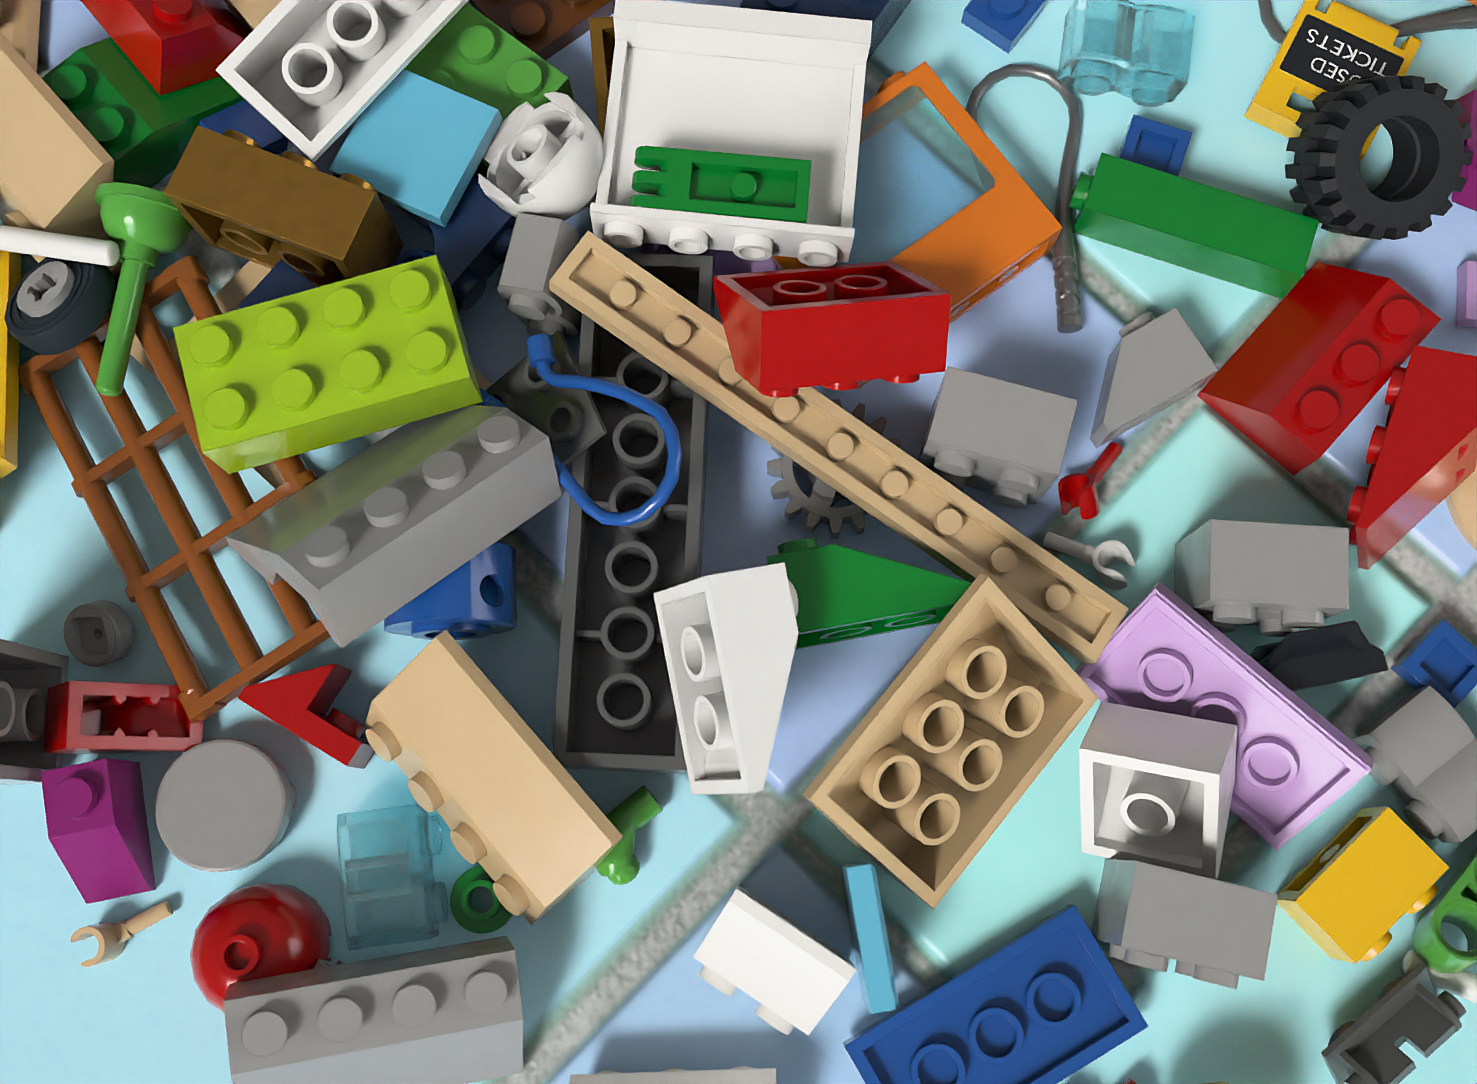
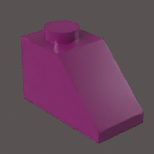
(100, 827)

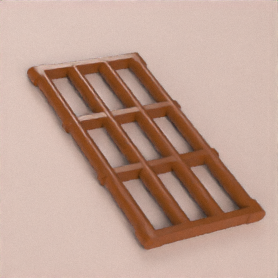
(195, 551)

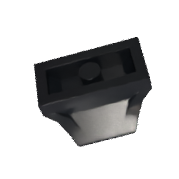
(1321, 656)

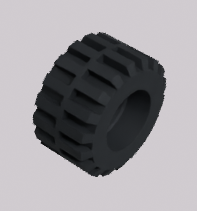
(1423, 167)

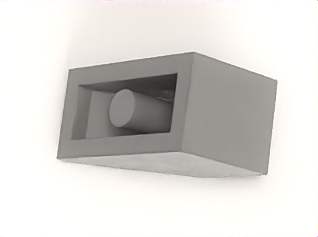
(1148, 372)

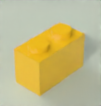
(1362, 885)

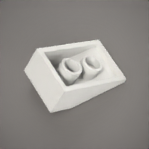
(728, 671)

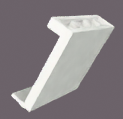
(736, 87)

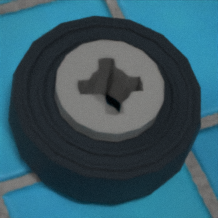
(59, 304)

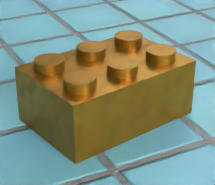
(281, 209)

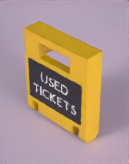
(1324, 52)

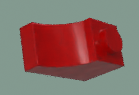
(117, 719)

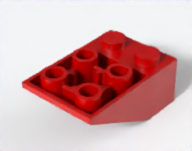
(1419, 452)

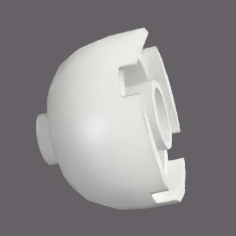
(544, 160)

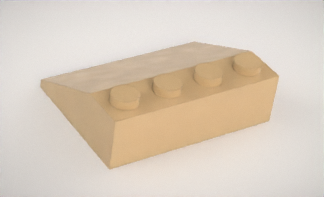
(952, 743)

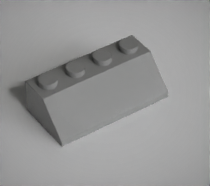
(382, 1020)

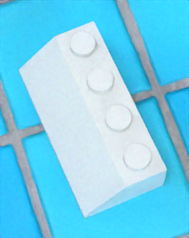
(327, 60)

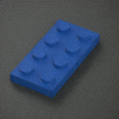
(1009, 1018)

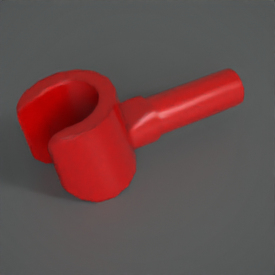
(1081, 488)

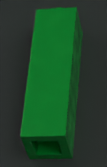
(1193, 225)

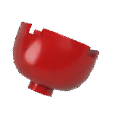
(257, 935)

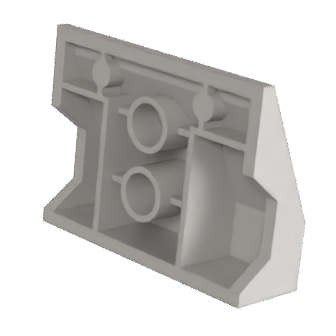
(402, 514)

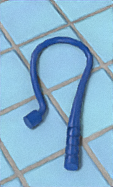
(542, 357)

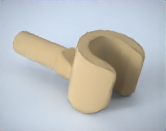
(113, 936)

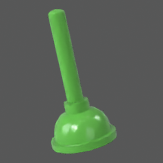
(143, 227)

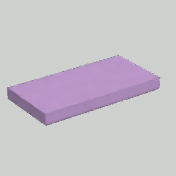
(1286, 752)

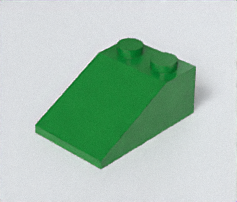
(128, 116)
(861, 594)

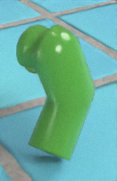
(628, 817)

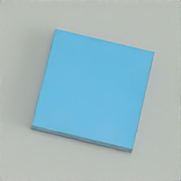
(419, 145)
(869, 937)

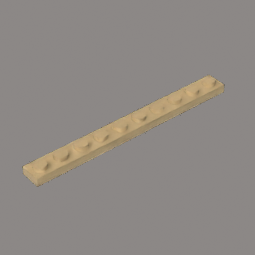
(839, 450)

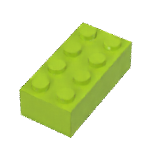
(326, 365)

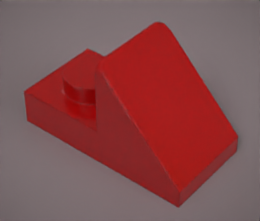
(301, 706)

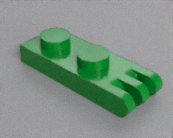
(722, 183)

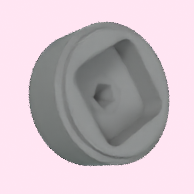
(98, 633)

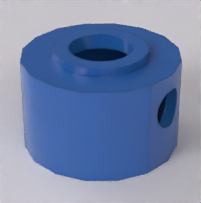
(467, 603)

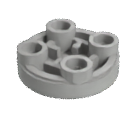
(224, 805)

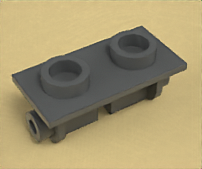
(1405, 1012)

